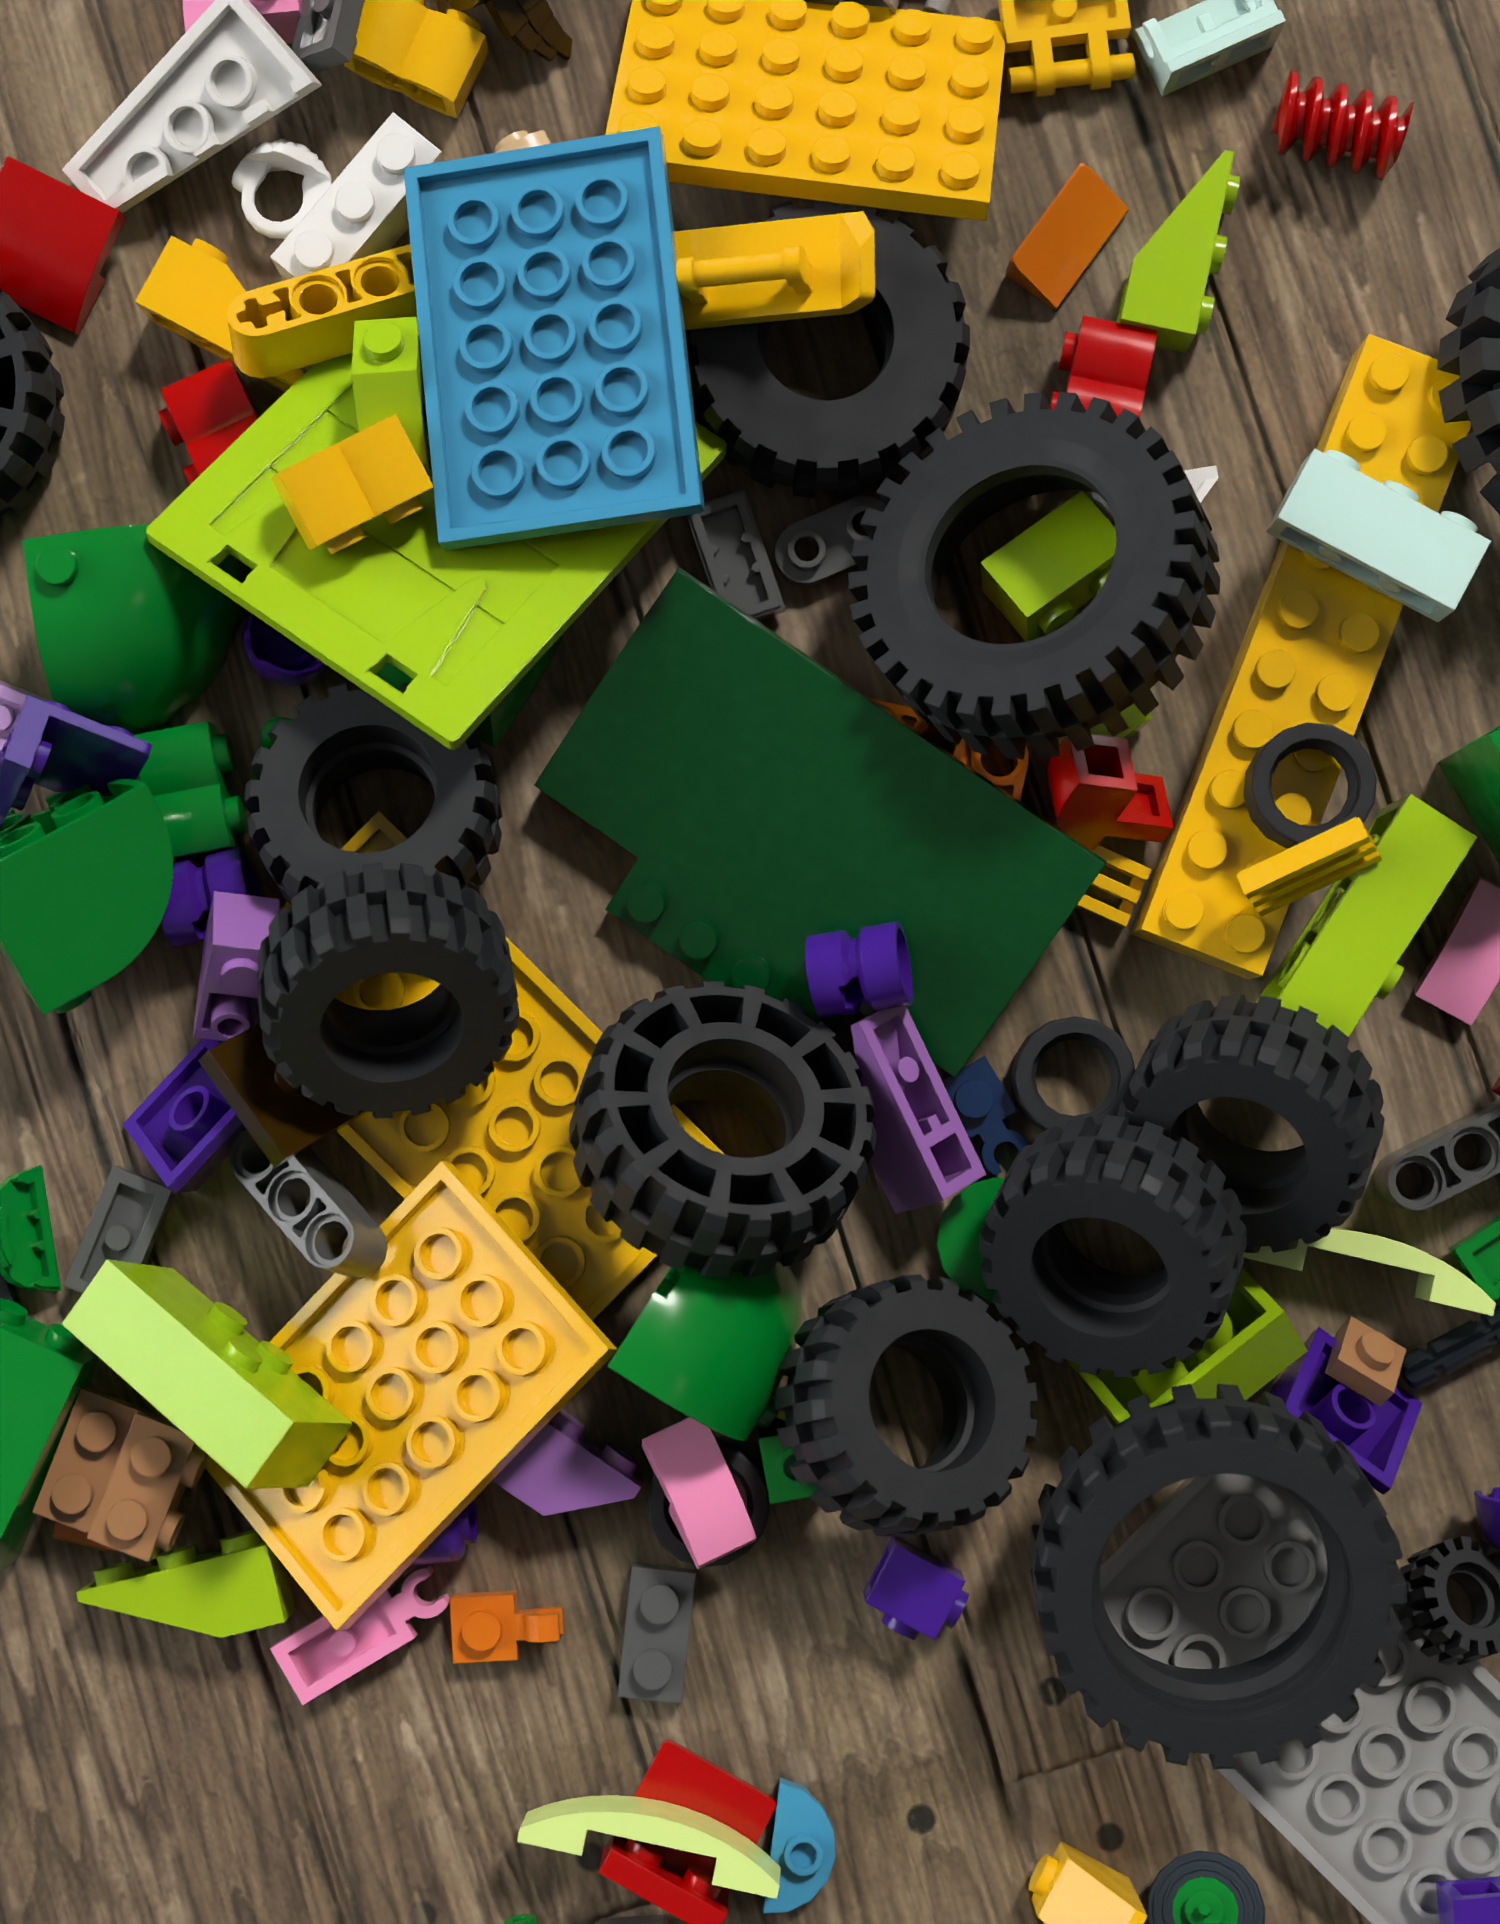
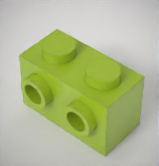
(1051, 567)

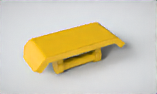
(775, 270)

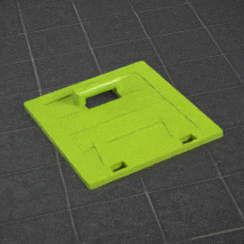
(448, 619)

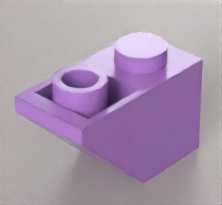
(229, 965)
(567, 1472)

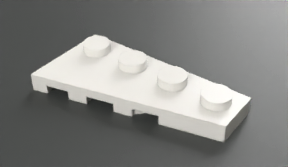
(195, 102)

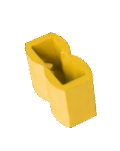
(419, 52)
(352, 484)

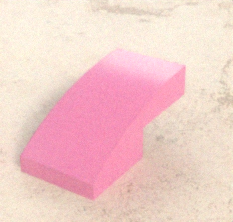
(1469, 958)
(699, 1491)

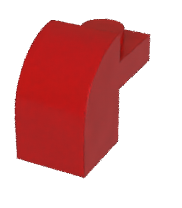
(1102, 796)

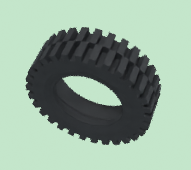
(1098, 658)

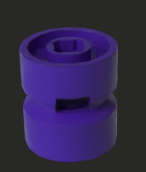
(193, 892)
(859, 970)

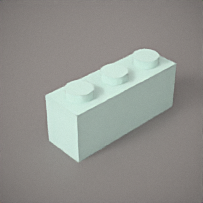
(1379, 534)

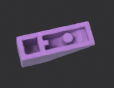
(920, 1139)

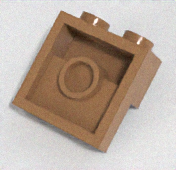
(121, 1475)

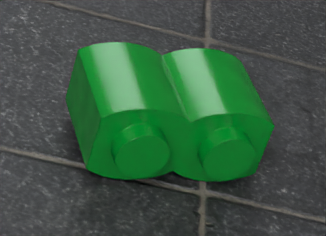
(192, 790)

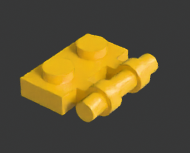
(1056, 23)

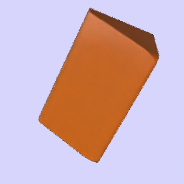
(1067, 237)

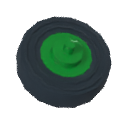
(1204, 1890)

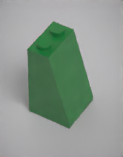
(38, 1389)

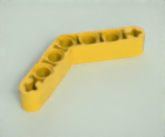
(315, 313)

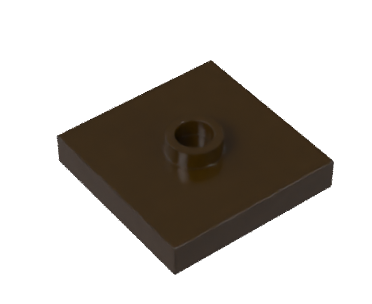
(268, 1106)

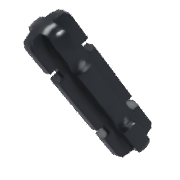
(1451, 1350)

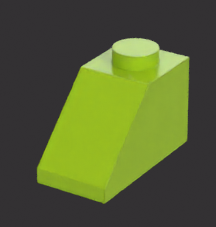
(390, 378)

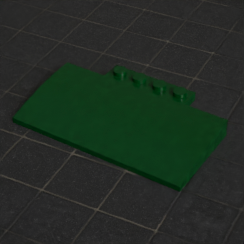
(801, 809)

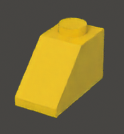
(1082, 1891)

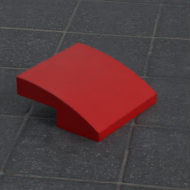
(52, 245)

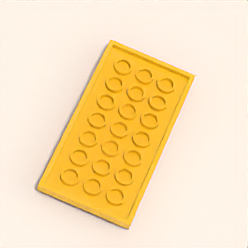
(511, 1128)

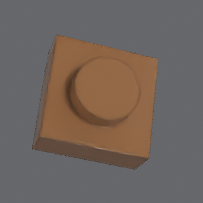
(1365, 1361)

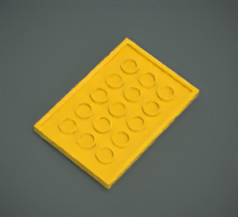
(817, 100)
(446, 1378)

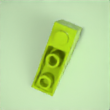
(1172, 269)
(205, 1593)

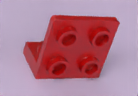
(677, 1878)

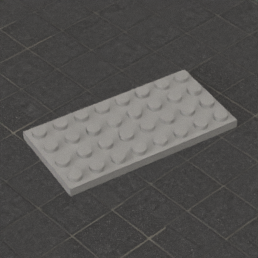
(1392, 1792)

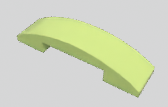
(1435, 1282)
(567, 1824)

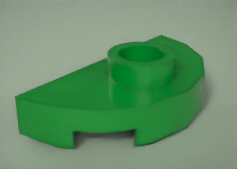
(27, 1234)

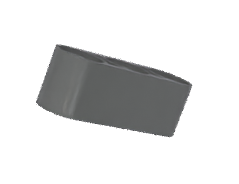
(1436, 1162)
(327, 1219)

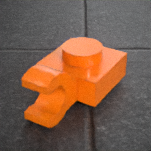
(491, 1626)

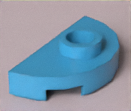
(801, 1846)

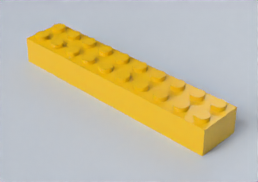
(1300, 662)

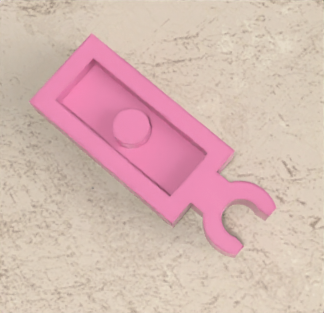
(321, 1657)

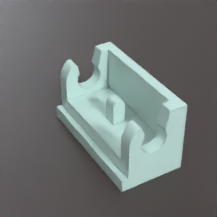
(1206, 39)

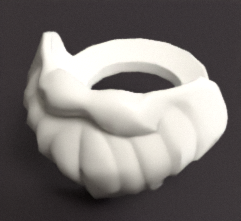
(279, 156)

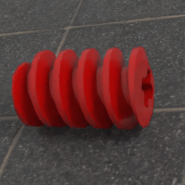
(1340, 125)

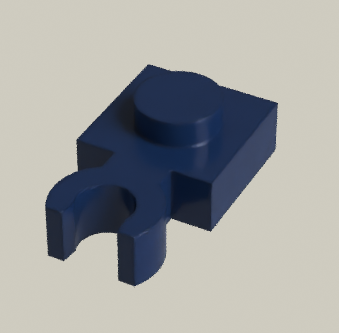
(982, 1107)

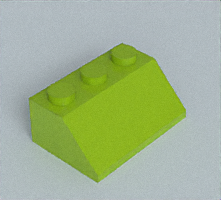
(1246, 1351)

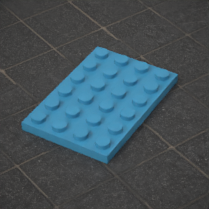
(552, 340)

